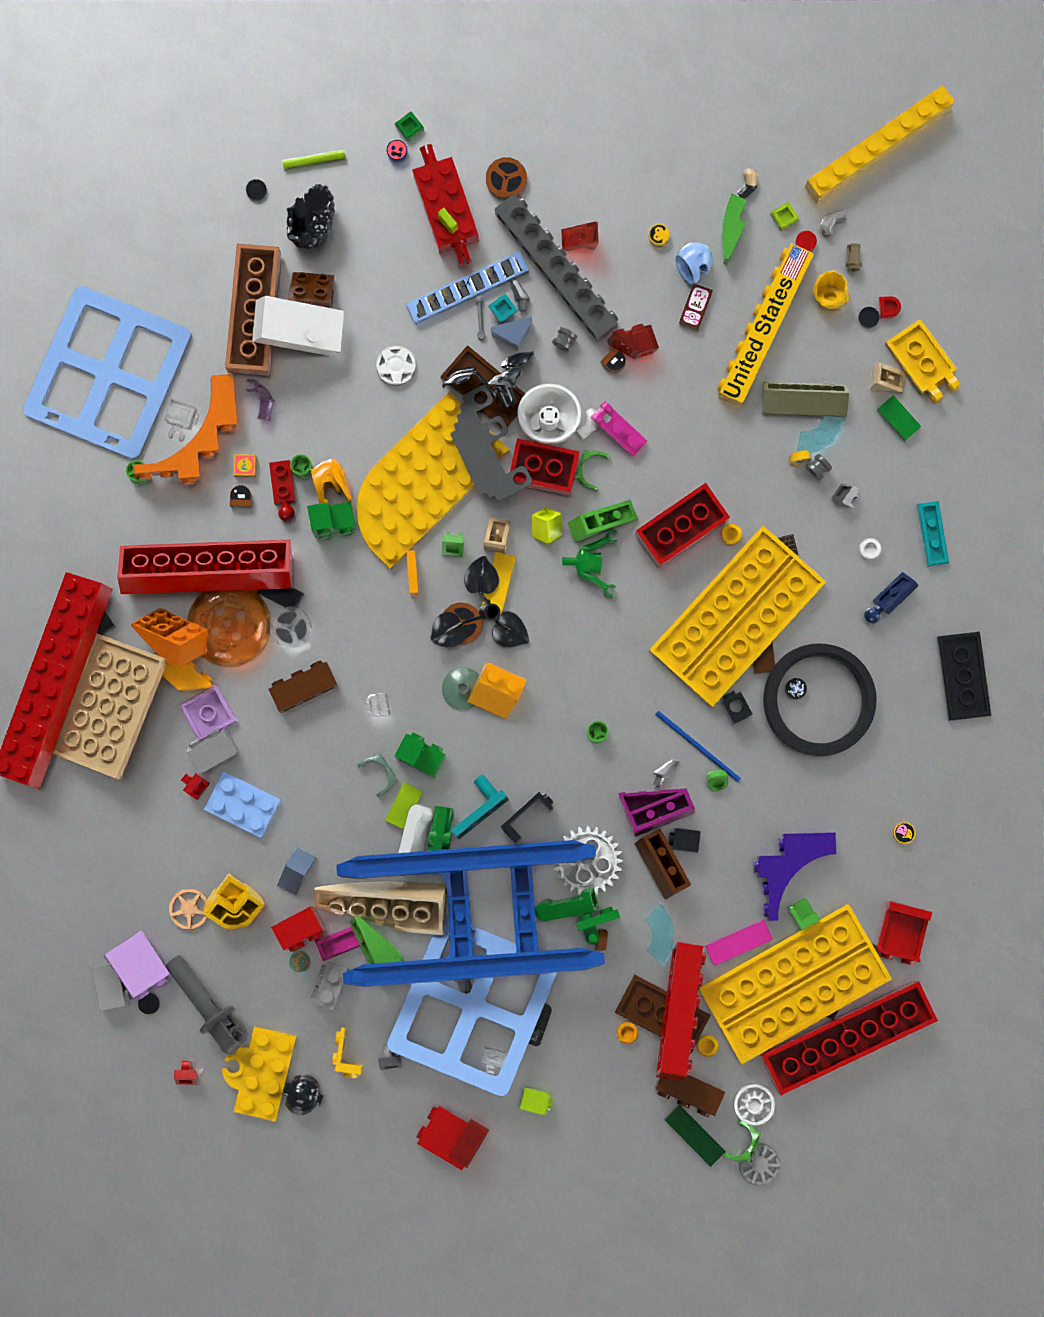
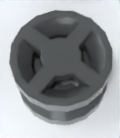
(564, 339)
(819, 467)

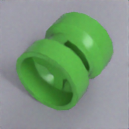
(298, 465)
(597, 732)

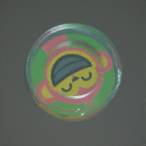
(300, 961)

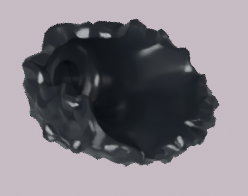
(311, 218)

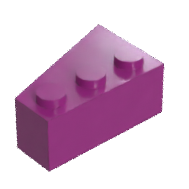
(655, 808)

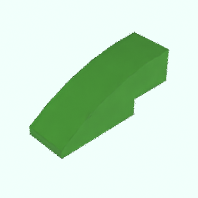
(732, 226)

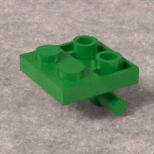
(588, 923)

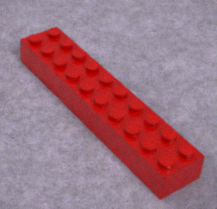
(53, 679)

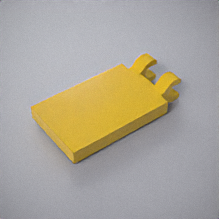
(923, 360)

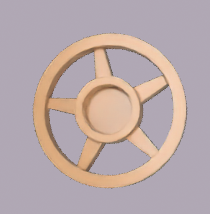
(187, 909)

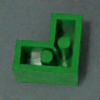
(331, 519)
(420, 756)

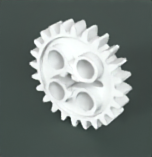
(605, 851)

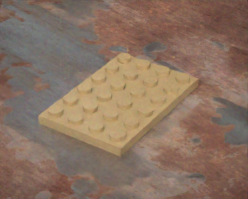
(109, 706)

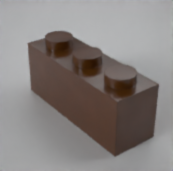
(302, 686)
(662, 863)
(692, 1092)

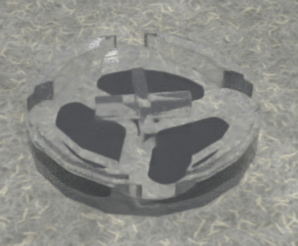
(290, 627)

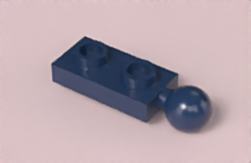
(890, 597)

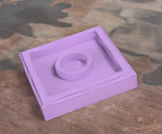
(207, 712)

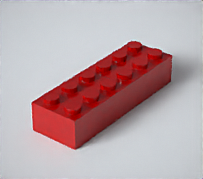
(679, 1011)

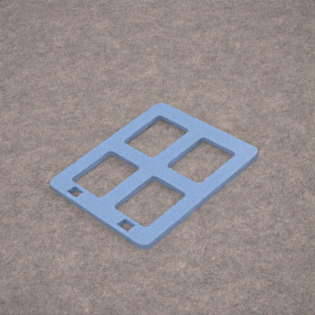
(107, 371)
(473, 1007)

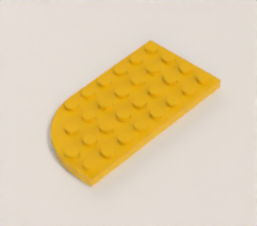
(415, 484)

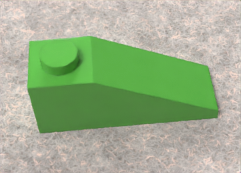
(602, 520)
(373, 945)

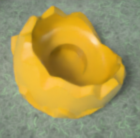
(831, 290)

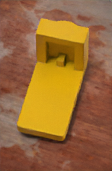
(350, 1070)

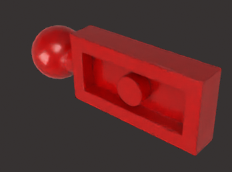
(283, 488)

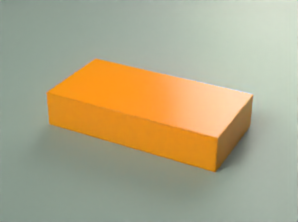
(412, 573)

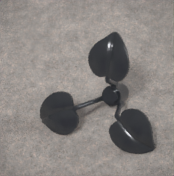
(504, 382)
(509, 628)

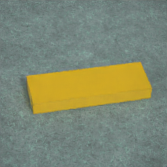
(504, 566)

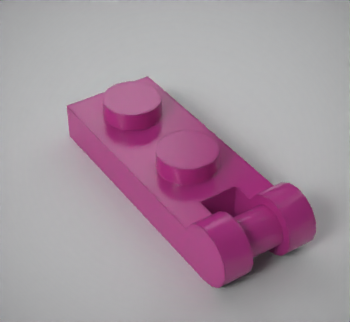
(619, 429)

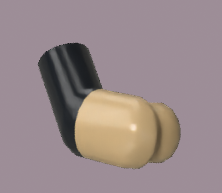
(751, 181)

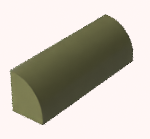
(805, 398)

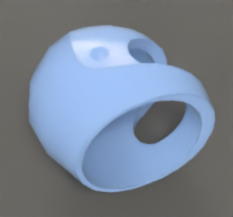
(697, 258)

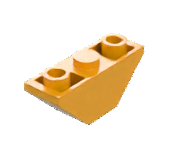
(186, 678)

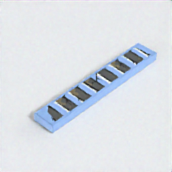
(467, 287)

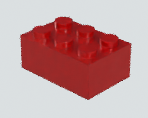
(548, 466)
(299, 928)

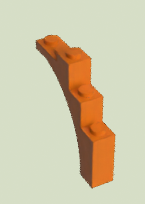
(205, 443)

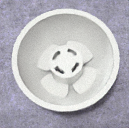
(553, 405)

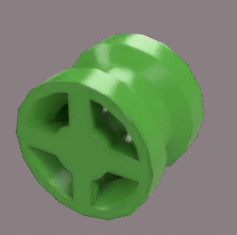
(130, 472)

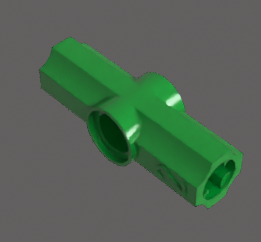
(440, 832)

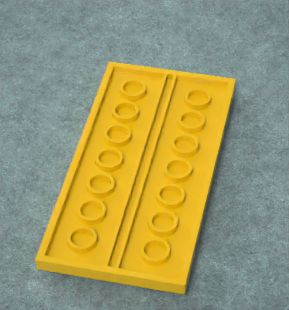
(737, 616)
(795, 984)

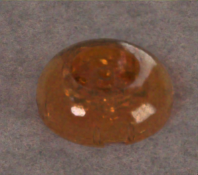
(254, 627)

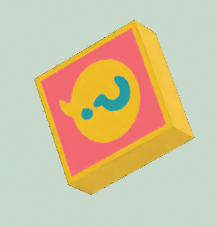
(245, 465)

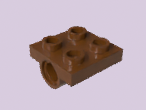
(312, 289)

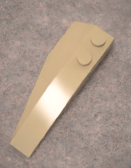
(400, 905)

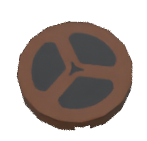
(506, 177)
(466, 611)

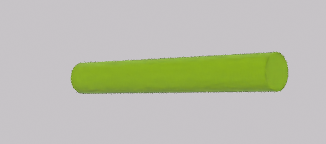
(313, 159)

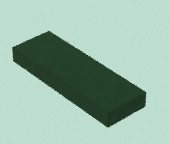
(694, 1135)

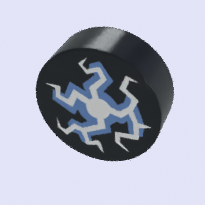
(795, 688)

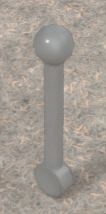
(481, 334)

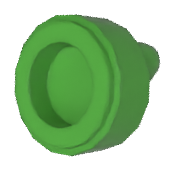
(717, 780)

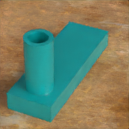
(495, 801)

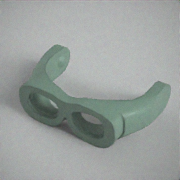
(392, 778)

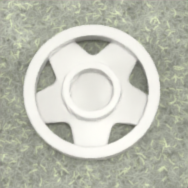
(395, 365)

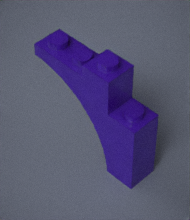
(778, 870)

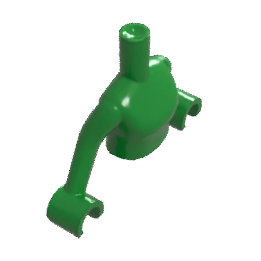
(590, 563)

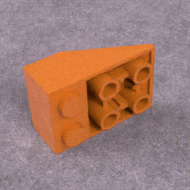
(172, 636)

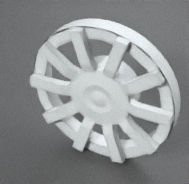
(754, 1104)

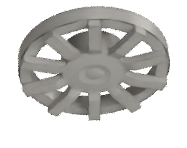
(760, 1164)

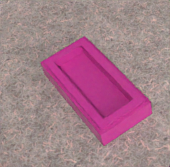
(337, 943)

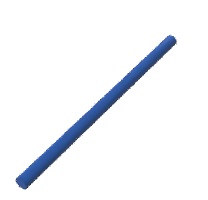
(698, 746)

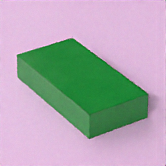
(898, 418)

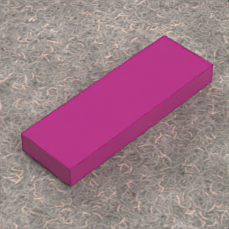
(739, 942)

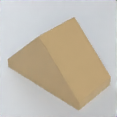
(887, 379)
(497, 535)

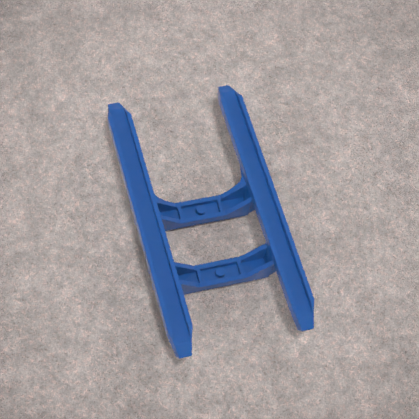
(453, 867)

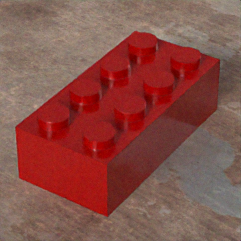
(682, 525)

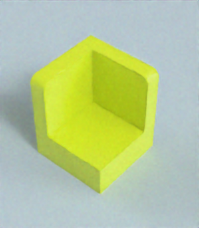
(547, 525)

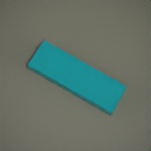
(932, 533)

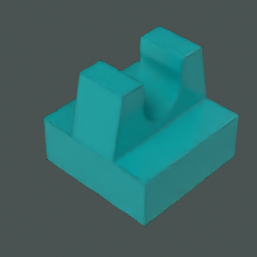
(503, 308)

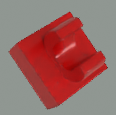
(194, 785)
(186, 1075)

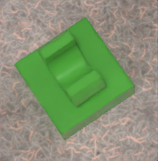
(453, 544)

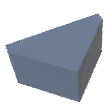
(513, 332)
(296, 871)

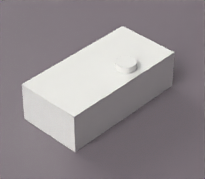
(298, 326)

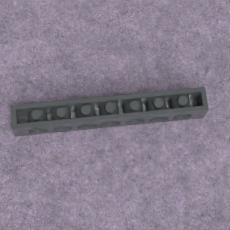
(517, 206)

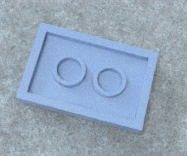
(242, 804)

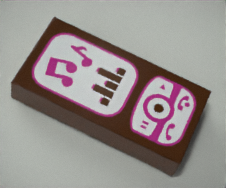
(695, 306)

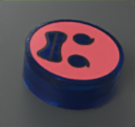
(397, 150)

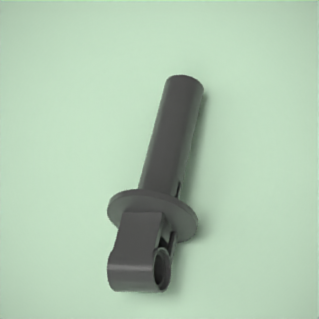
(218, 1020)

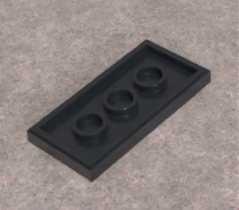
(963, 676)

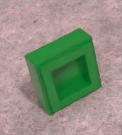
(409, 126)

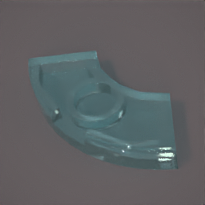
(821, 436)
(662, 934)

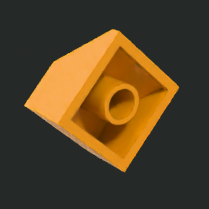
(496, 690)

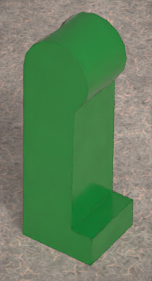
(568, 907)

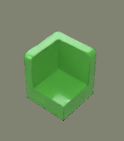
(803, 914)

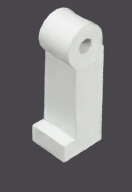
(416, 829)

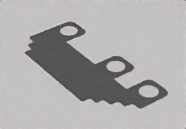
(477, 452)

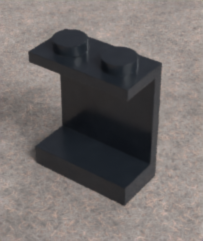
(509, 830)

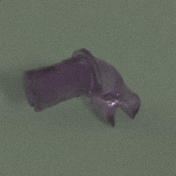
(265, 398)

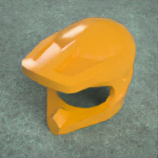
(330, 475)

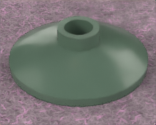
(451, 684)

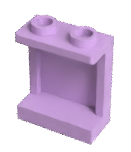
(137, 965)

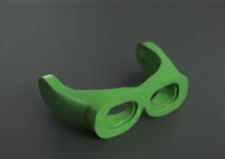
(579, 475)
(747, 1156)

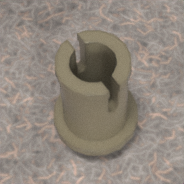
(853, 256)

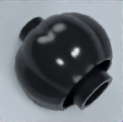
(302, 1094)

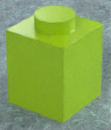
(536, 1101)

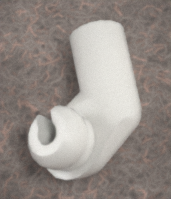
(590, 426)

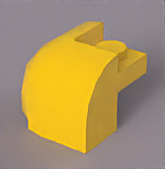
(233, 904)

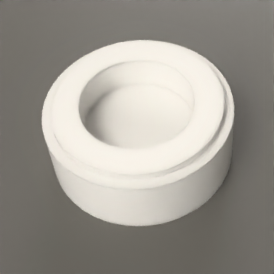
(870, 549)

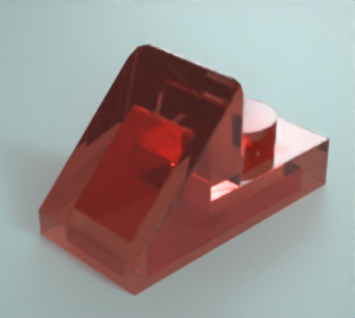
(580, 236)

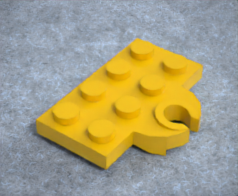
(261, 1073)

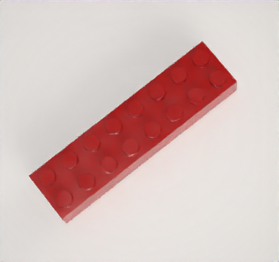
(205, 566)
(848, 1037)

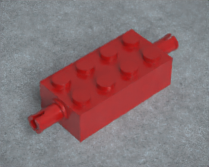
(439, 189)

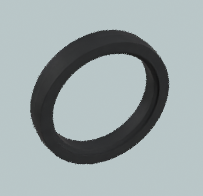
(867, 691)

